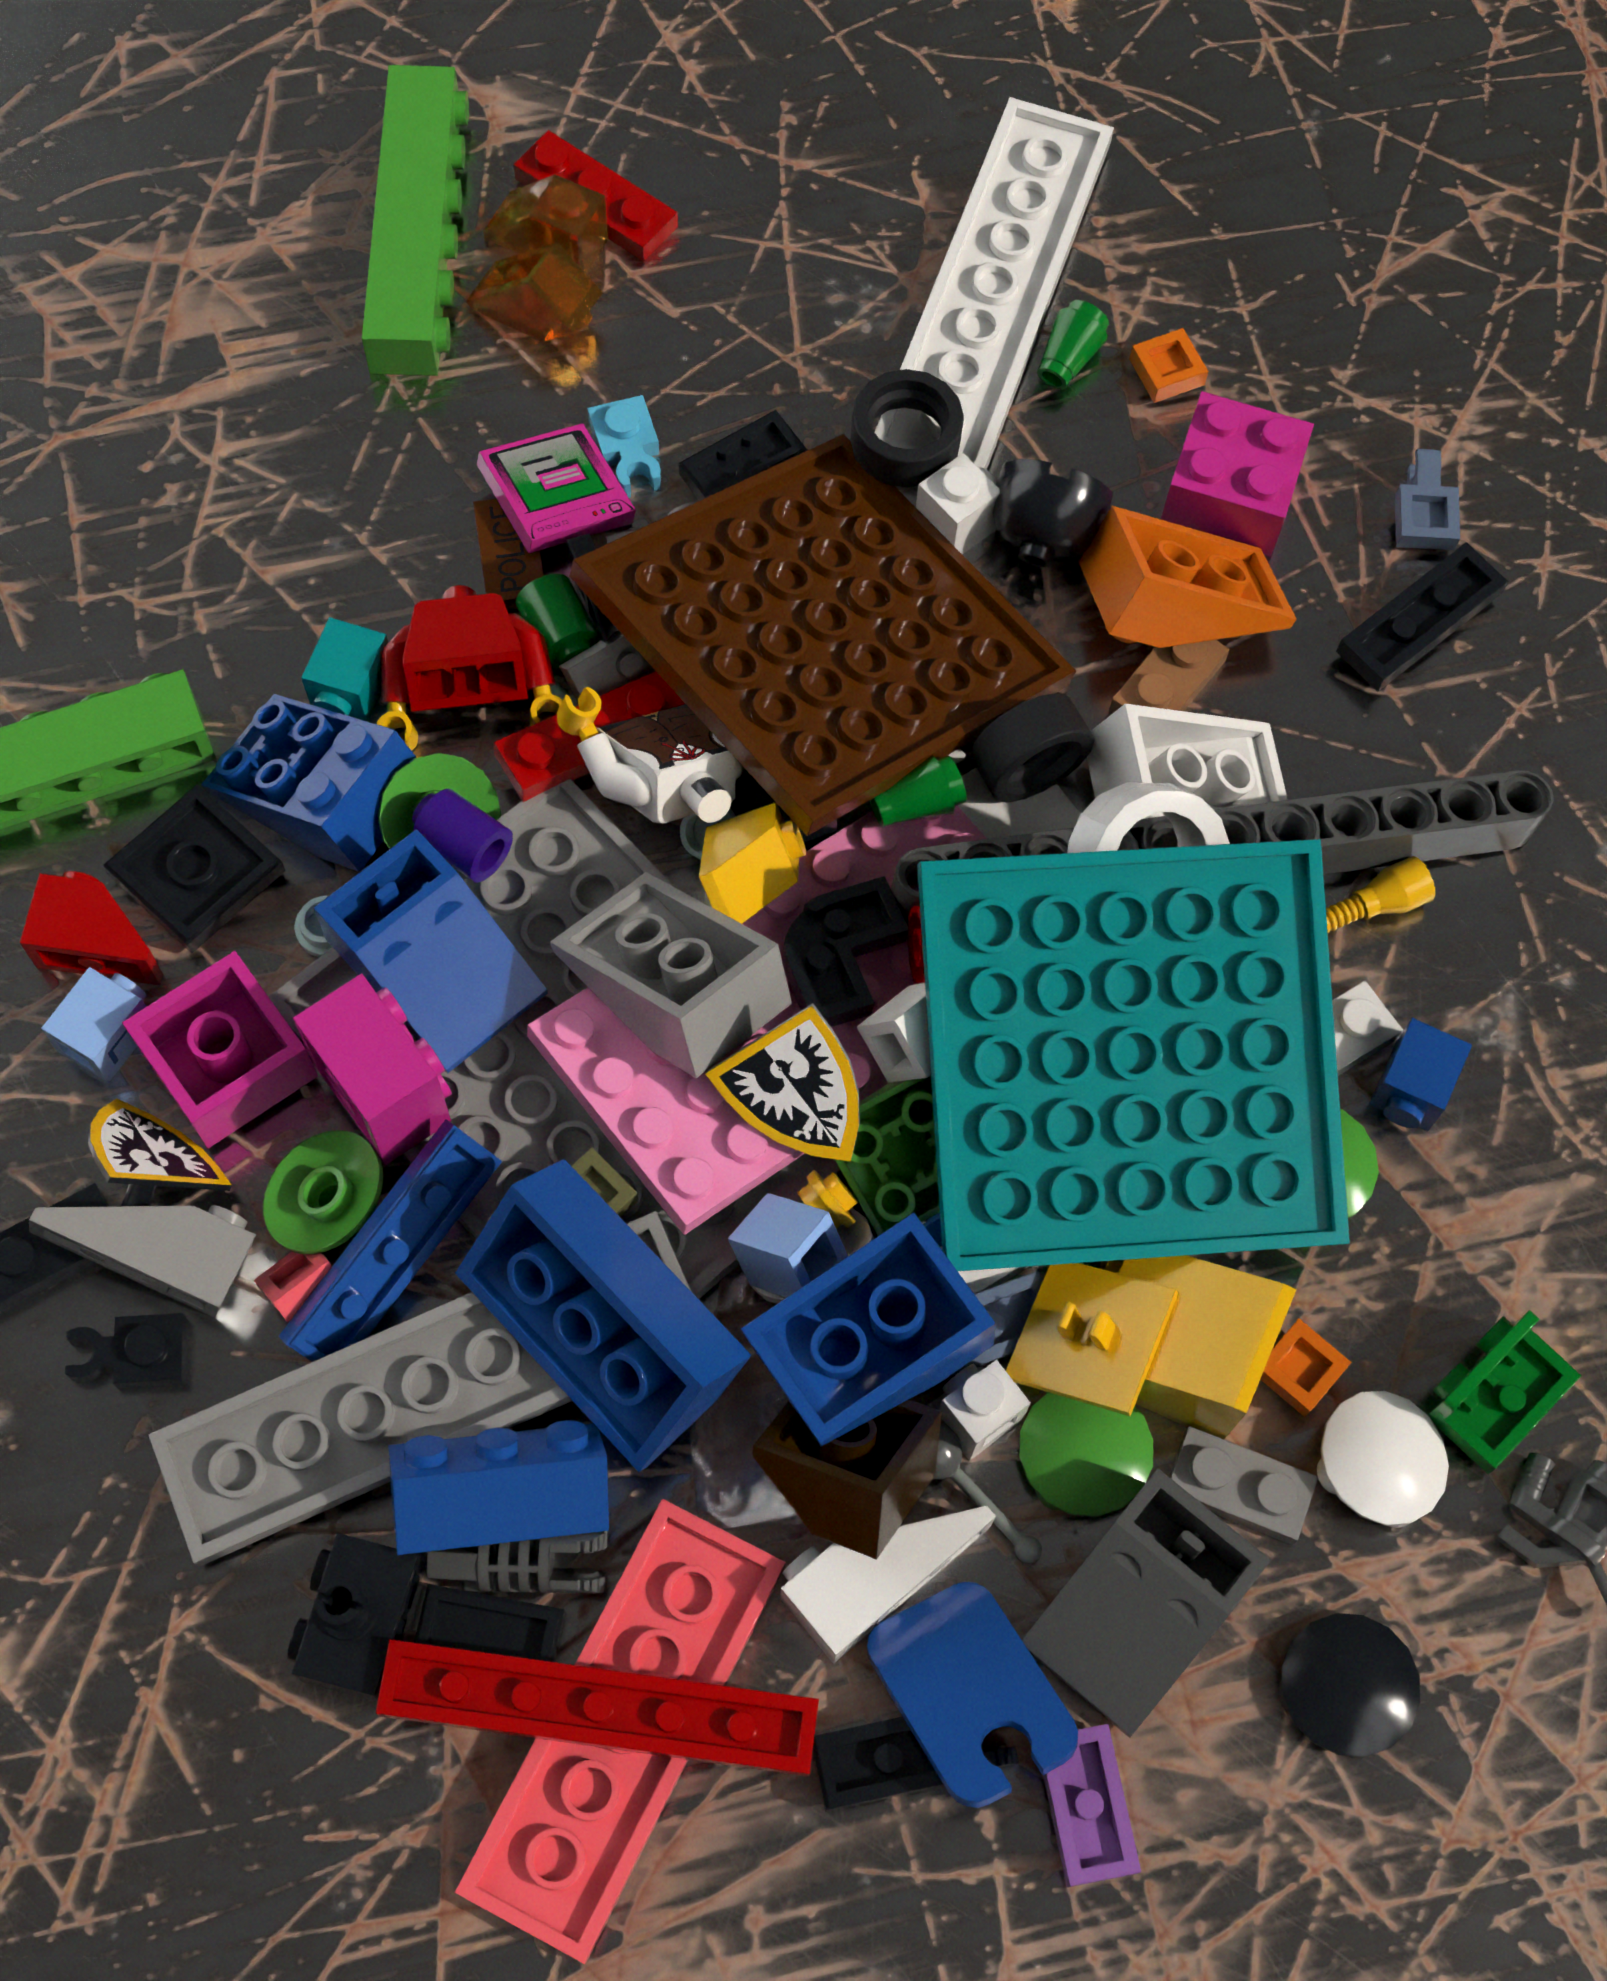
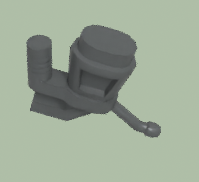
(1575, 1529)

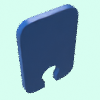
(960, 1675)

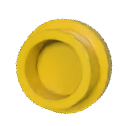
(829, 1195)

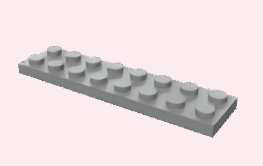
(329, 1424)

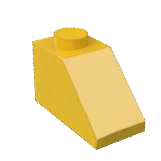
(750, 861)

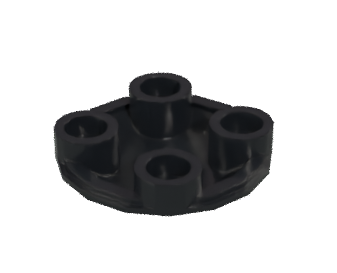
(1350, 1685)

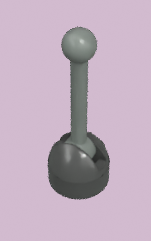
(949, 1458)

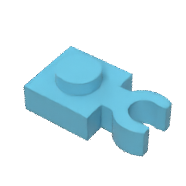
(627, 440)

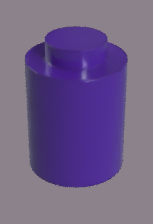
(463, 834)

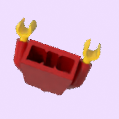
(464, 655)

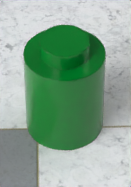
(559, 615)

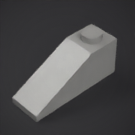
(166, 1248)

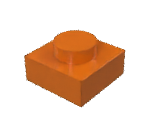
(1168, 365)
(1303, 1367)

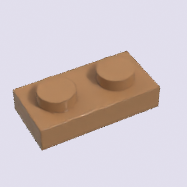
(1172, 676)

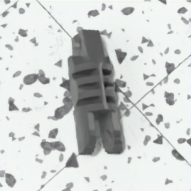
(521, 1565)

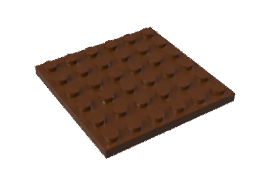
(820, 630)

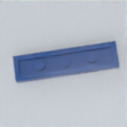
(392, 1244)

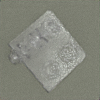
(727, 1479)

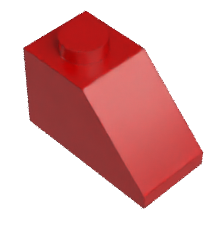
(81, 926)

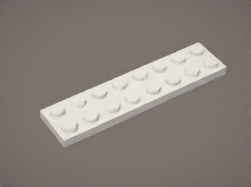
(1001, 272)

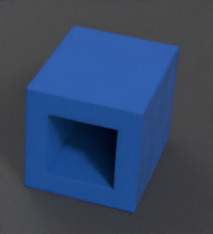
(1420, 1075)

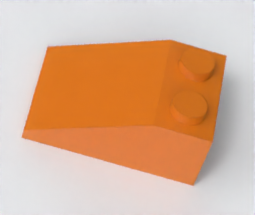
(1179, 583)

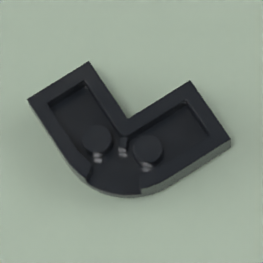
(827, 938)

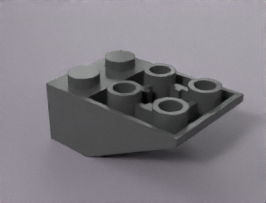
(1144, 1602)

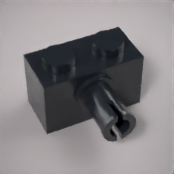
(358, 1606)

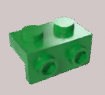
(1503, 1393)

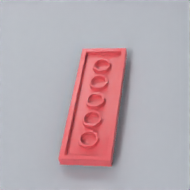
(587, 1811)

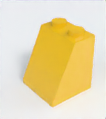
(1212, 1340)

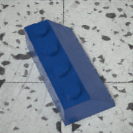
(600, 1312)

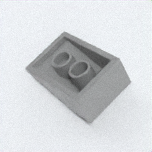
(677, 972)

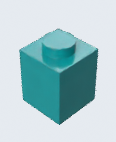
(345, 669)

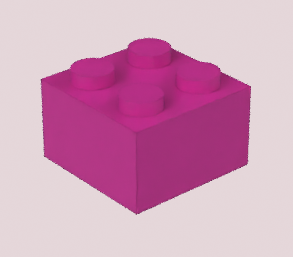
(1237, 471)
(221, 1049)
(376, 1066)

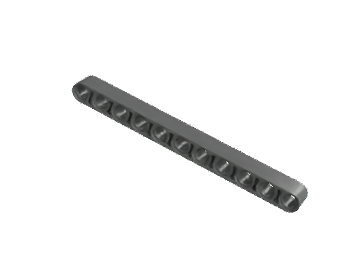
(1492, 811)

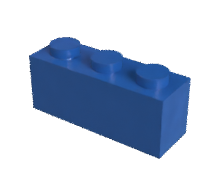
(498, 1487)

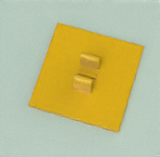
(1092, 1335)

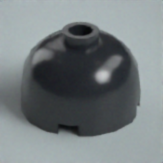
(1048, 513)

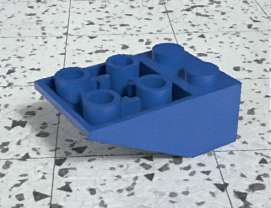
(312, 777)
(433, 946)

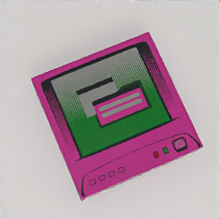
(555, 487)

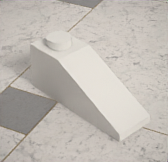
(847, 1594)

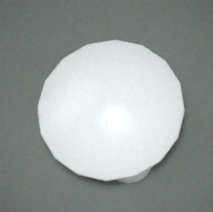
(1383, 1458)

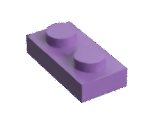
(1091, 1812)

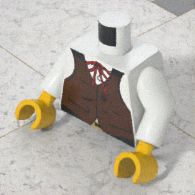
(655, 762)

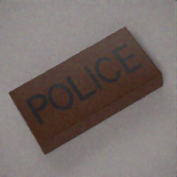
(504, 558)

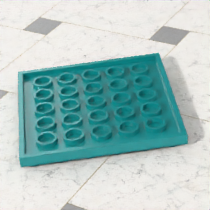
(1132, 1054)

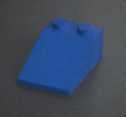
(871, 1331)

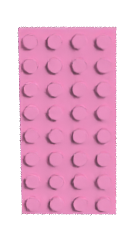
(679, 1128)

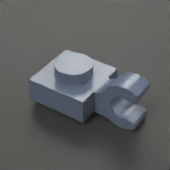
(1425, 510)

